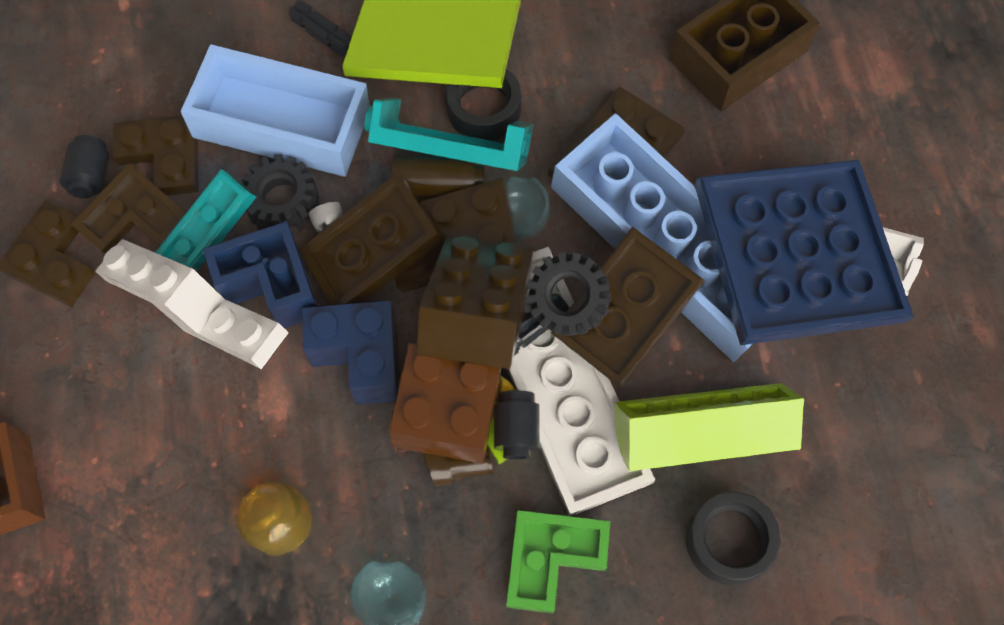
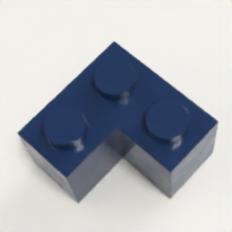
(263, 265)
(356, 336)

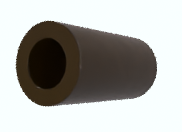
(437, 175)

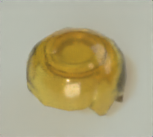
(274, 518)

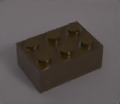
(741, 45)
(475, 302)

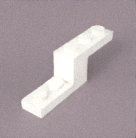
(192, 302)

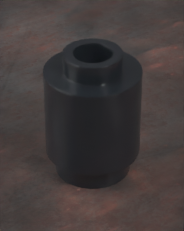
(85, 166)
(516, 424)

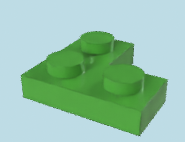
(542, 546)

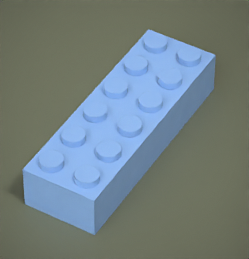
(625, 183)

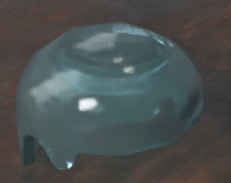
(529, 206)
(388, 594)

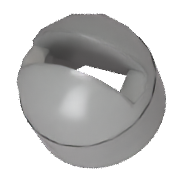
(325, 215)

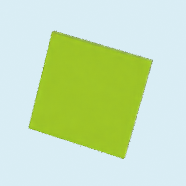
(433, 41)

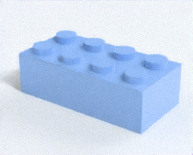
(276, 109)

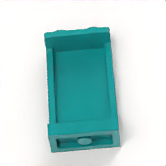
(386, 130)

